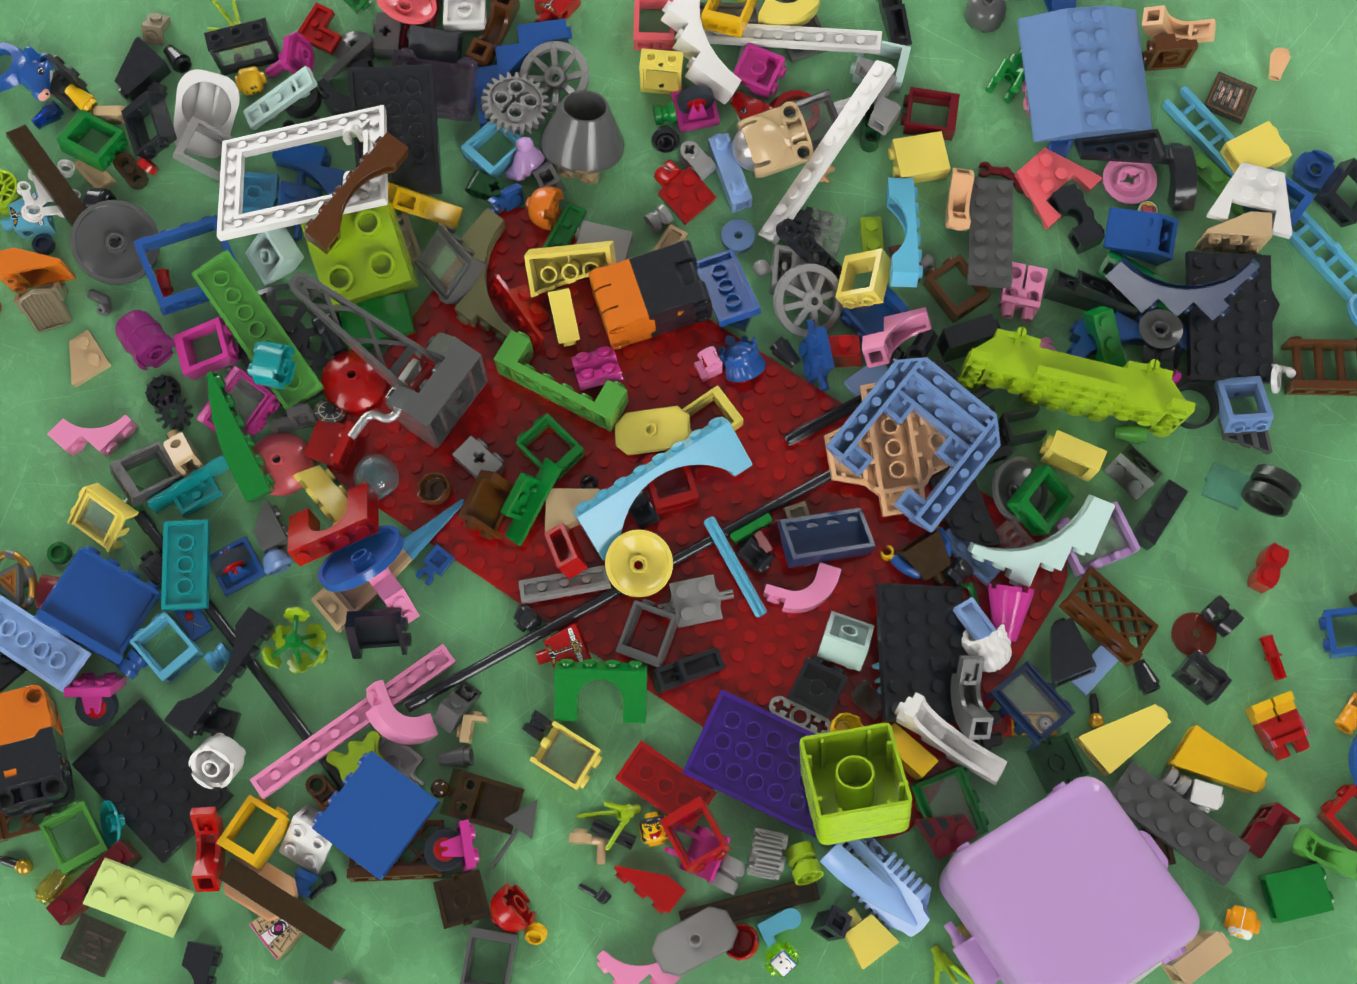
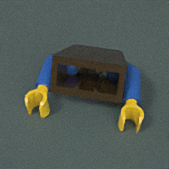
(923, 556)

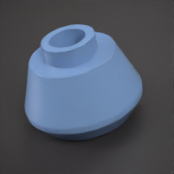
(276, 561)

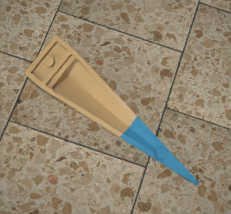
(336, 604)

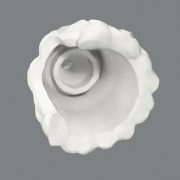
(994, 648)

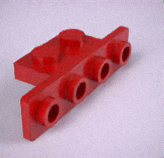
(521, 309)

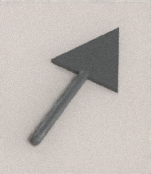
(523, 821)

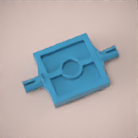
(259, 191)

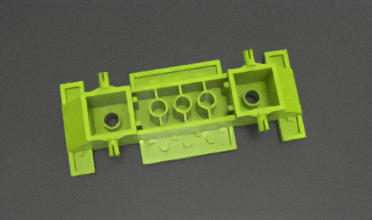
(1076, 383)

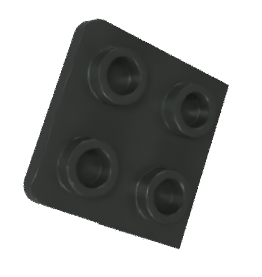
(62, 79)

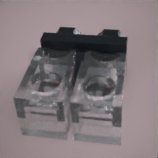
(823, 227)

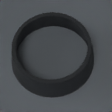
(1209, 394)

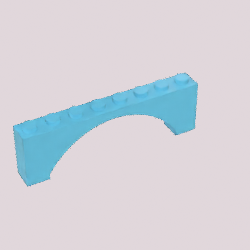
(713, 446)

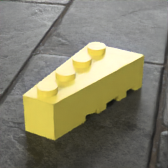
(565, 264)

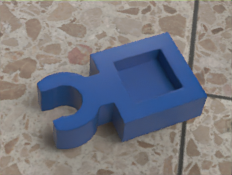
(509, 199)
(437, 562)

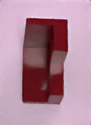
(1266, 826)

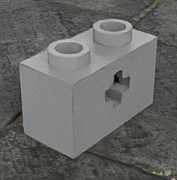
(472, 450)

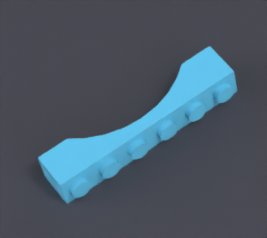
(905, 262)

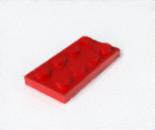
(662, 782)

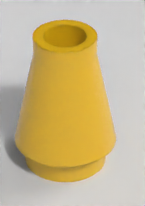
(81, 98)

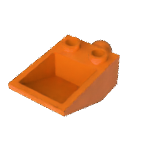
(29, 269)

